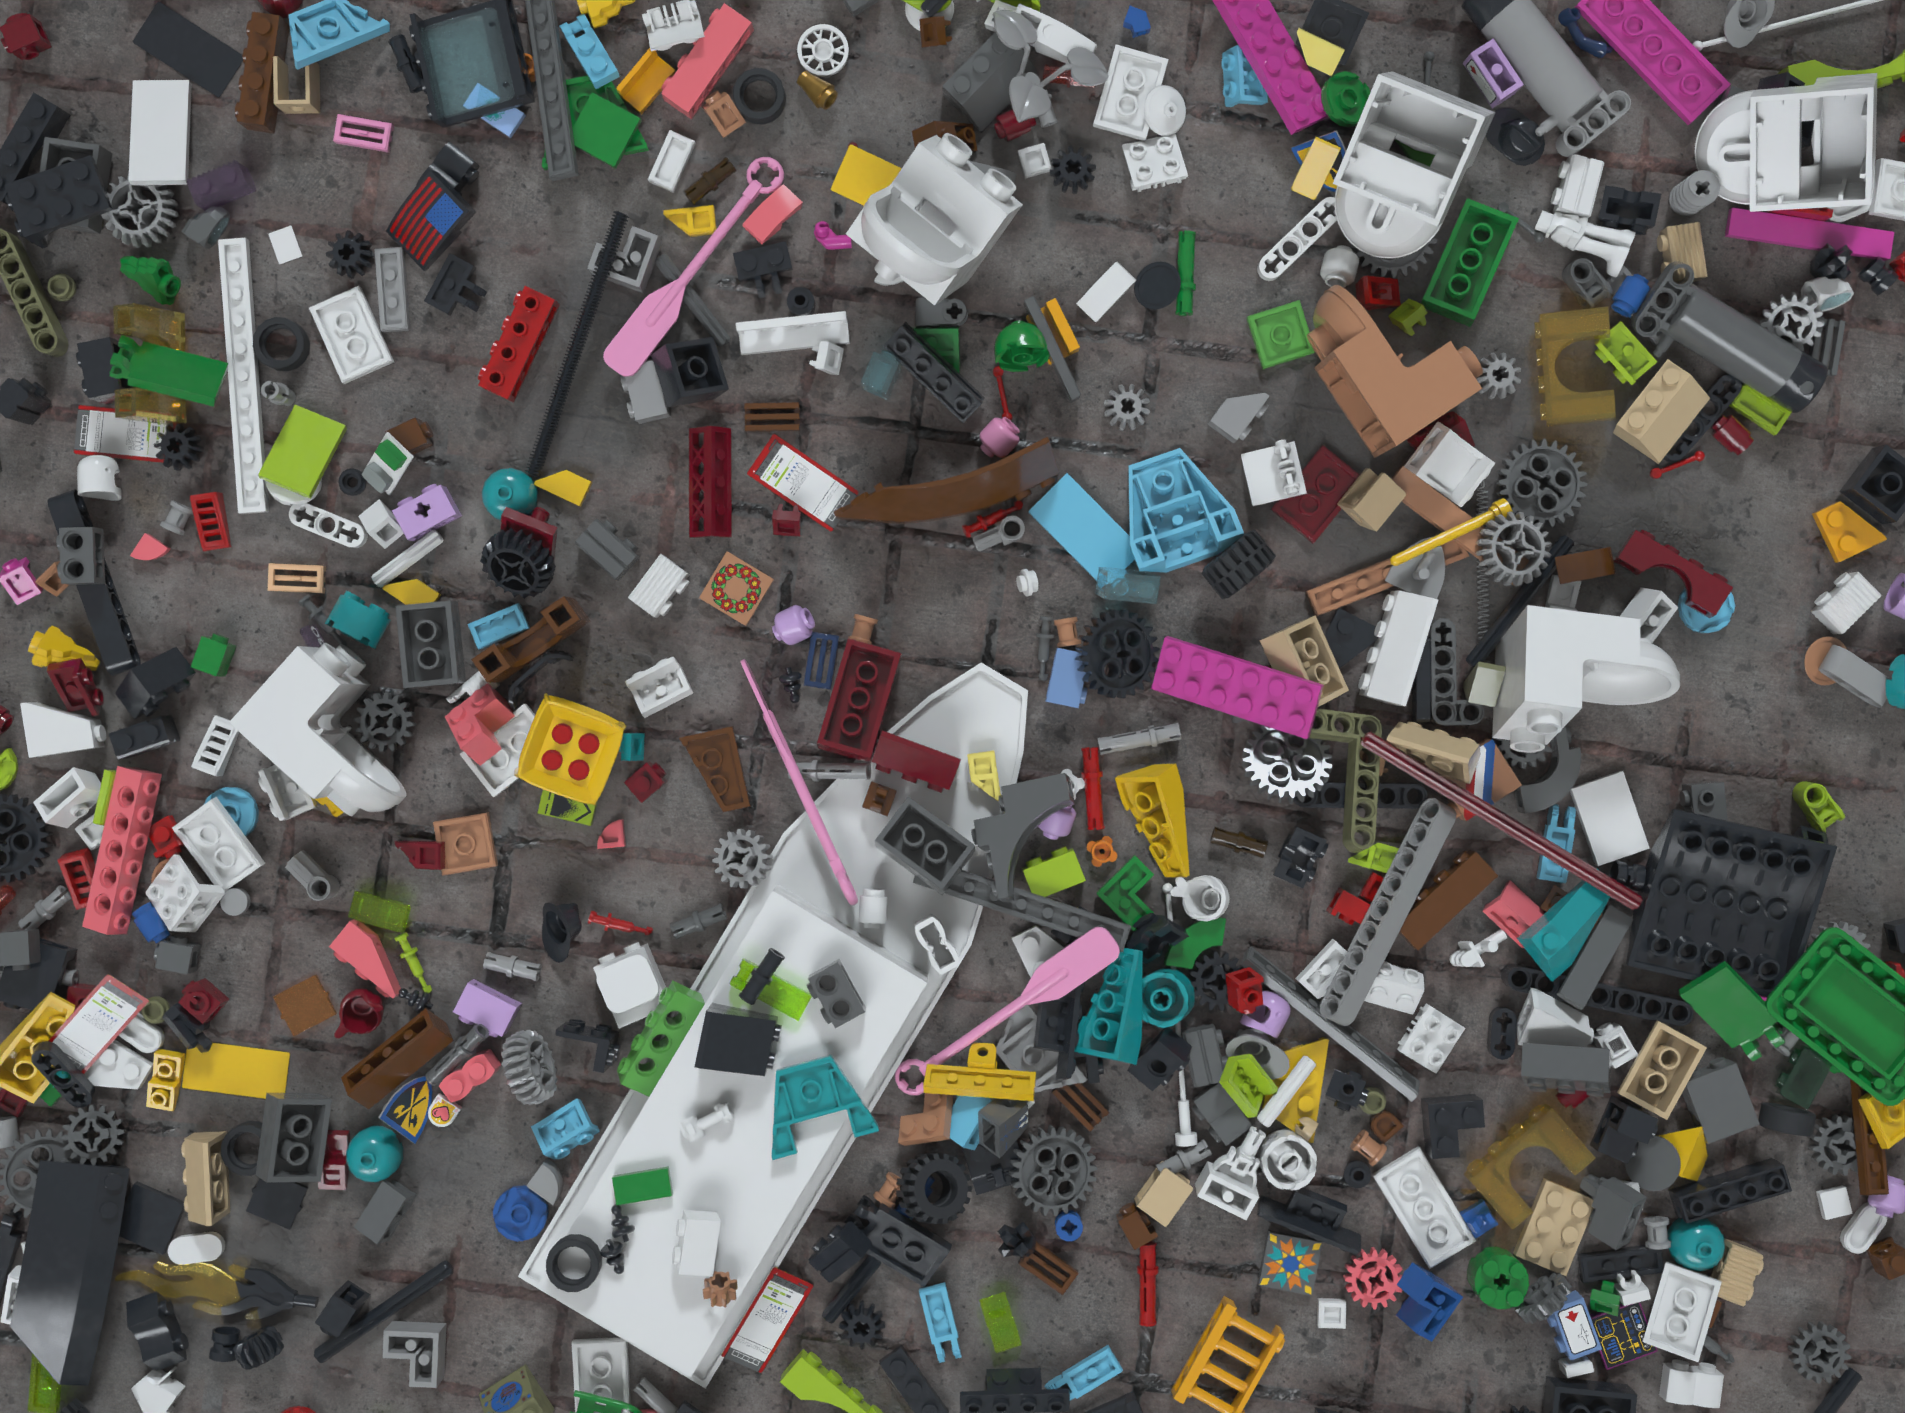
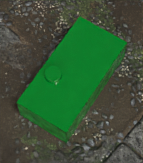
(1469, 262)

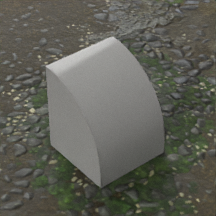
(547, 1181)

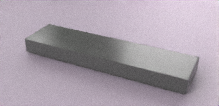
(1056, 357)
(1594, 957)

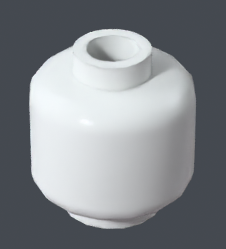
(1339, 266)

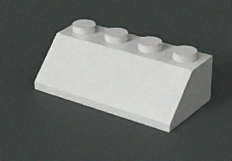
(1398, 647)

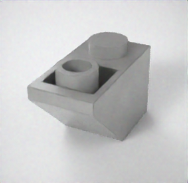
(1236, 413)

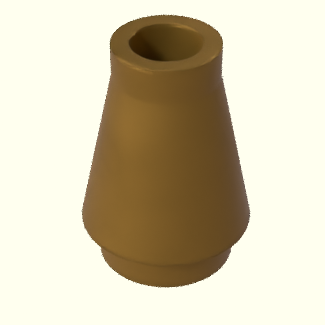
(819, 91)

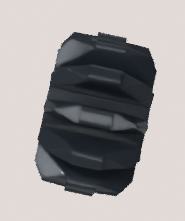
(1071, 179)
(356, 261)
(187, 450)
(859, 1334)
(258, 1347)

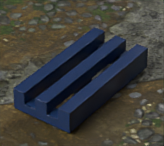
(825, 637)

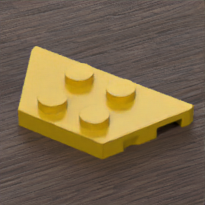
(1307, 1098)

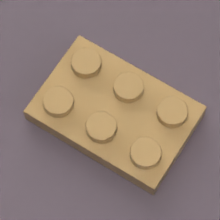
(1554, 1227)

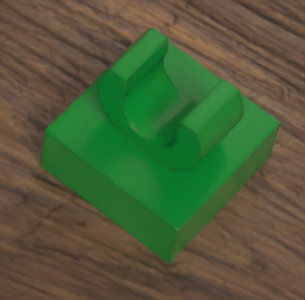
(1605, 1300)

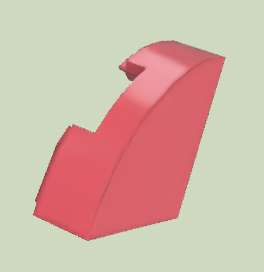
(149, 548)
(612, 835)

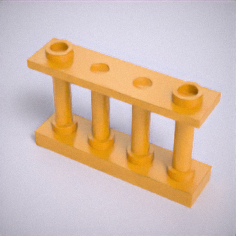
(1211, 1340)

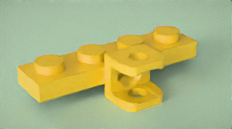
(980, 1078)

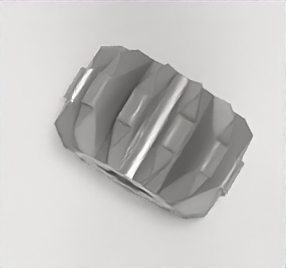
(1505, 368)
(1137, 409)

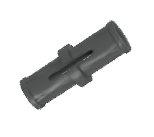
(698, 921)

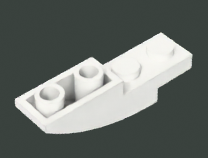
(1053, 36)

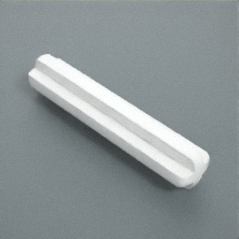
(407, 558)
(1286, 1091)

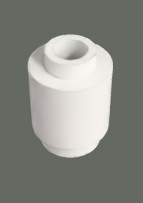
(873, 908)

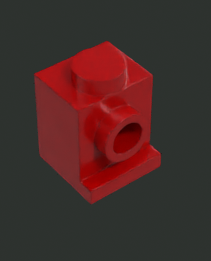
(1349, 907)
(1244, 990)

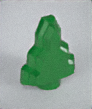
(153, 276)

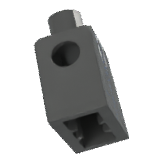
(1002, 1124)

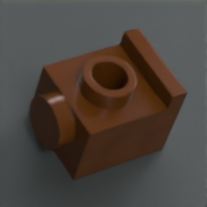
(1135, 1225)
(1887, 1258)

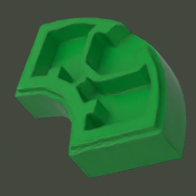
(1201, 936)

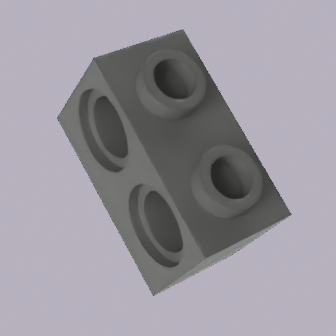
(89, 555)
(843, 991)

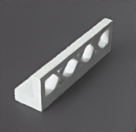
(792, 332)

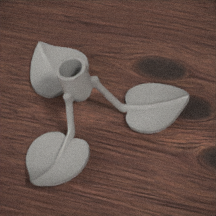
(1025, 89)

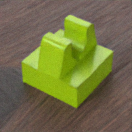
(1407, 315)

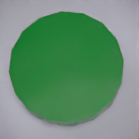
(1344, 98)

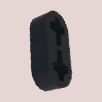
(1495, 1033)

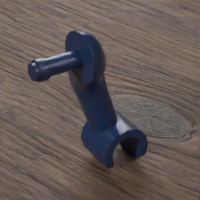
(1596, 48)

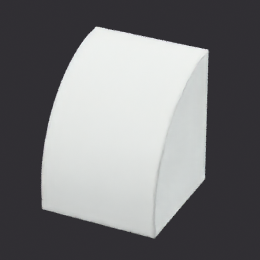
(381, 524)

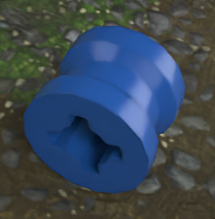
(1068, 1220)

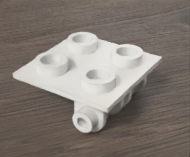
(675, 29)
(1154, 162)
(1273, 473)
(1430, 1038)

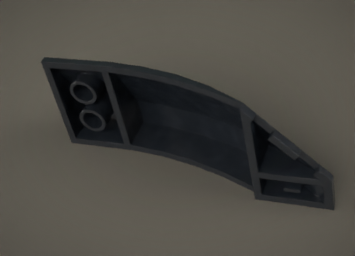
(69, 1265)

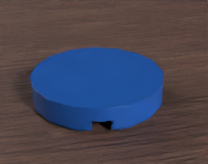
(520, 1213)

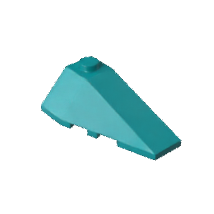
(1564, 929)
(1115, 1018)

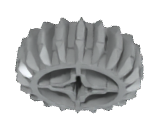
(147, 229)
(1520, 527)
(529, 1067)

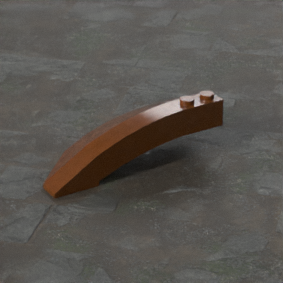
(958, 494)

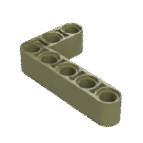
(35, 303)
(1356, 769)

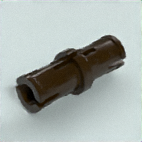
(709, 181)
(1238, 842)

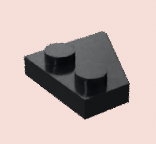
(1348, 636)

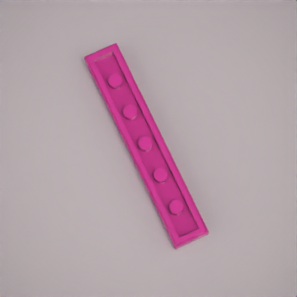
(1808, 233)

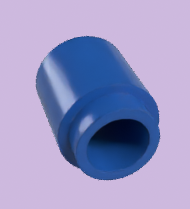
(1630, 295)
(150, 923)

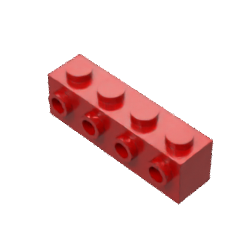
(518, 343)

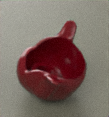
(359, 1013)

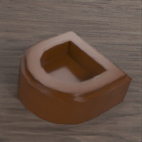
(1385, 1125)

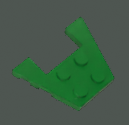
(578, 94)

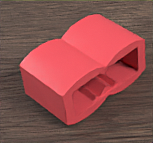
(467, 1077)

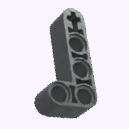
(1448, 673)

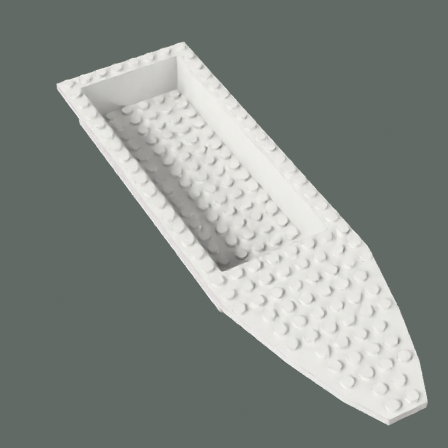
(812, 924)

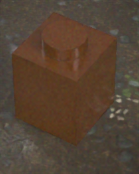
(413, 435)

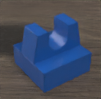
(1478, 1218)

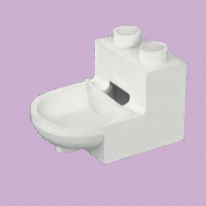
(1757, 140)
(1390, 201)
(936, 218)
(1570, 658)
(299, 729)

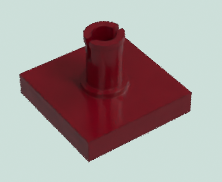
(532, 524)

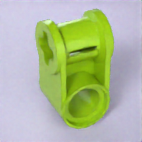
(1821, 809)

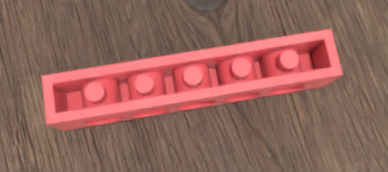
(122, 850)

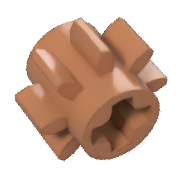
(720, 1289)

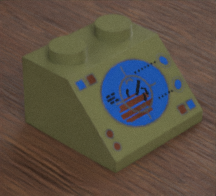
(516, 1394)

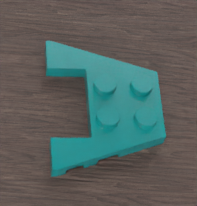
(811, 1092)

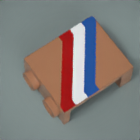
(1490, 781)

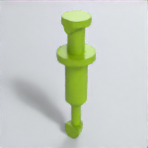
(412, 960)

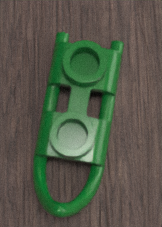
(588, 1404)

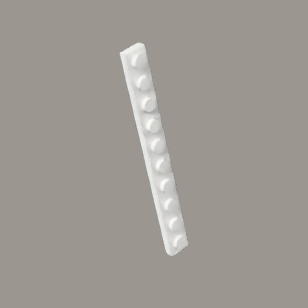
(243, 375)

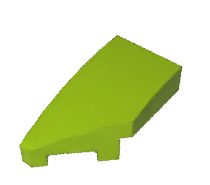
(1376, 857)

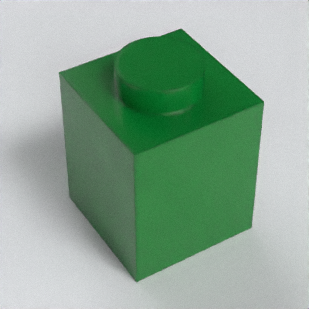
(213, 655)

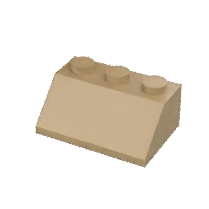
(1662, 412)
(1438, 750)
(1662, 1070)
(205, 1178)

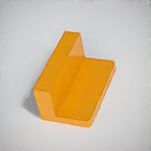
(645, 81)
(1060, 328)

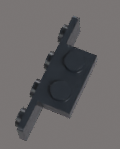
(1058, 1030)
(1313, 1216)
(1015, 1392)

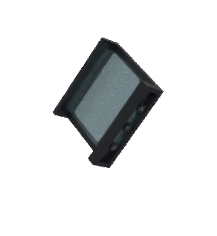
(472, 62)

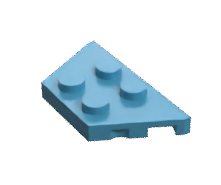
(329, 29)

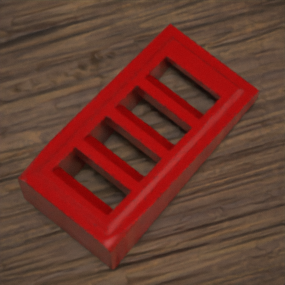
(201, 523)
(68, 872)

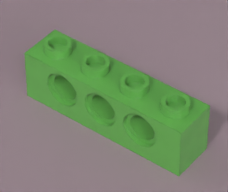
(645, 1077)

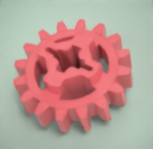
(1383, 1283)

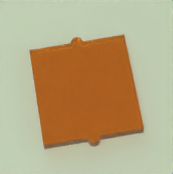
(304, 1005)

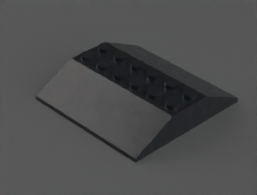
(1729, 897)

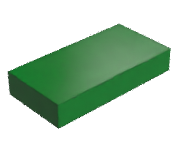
(642, 1185)

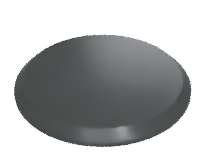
(1654, 1164)

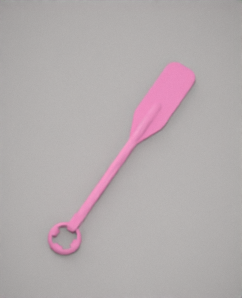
(662, 308)
(803, 792)
(1049, 982)

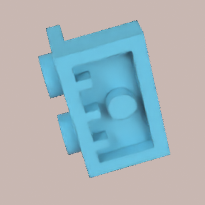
(1240, 80)
(564, 1130)

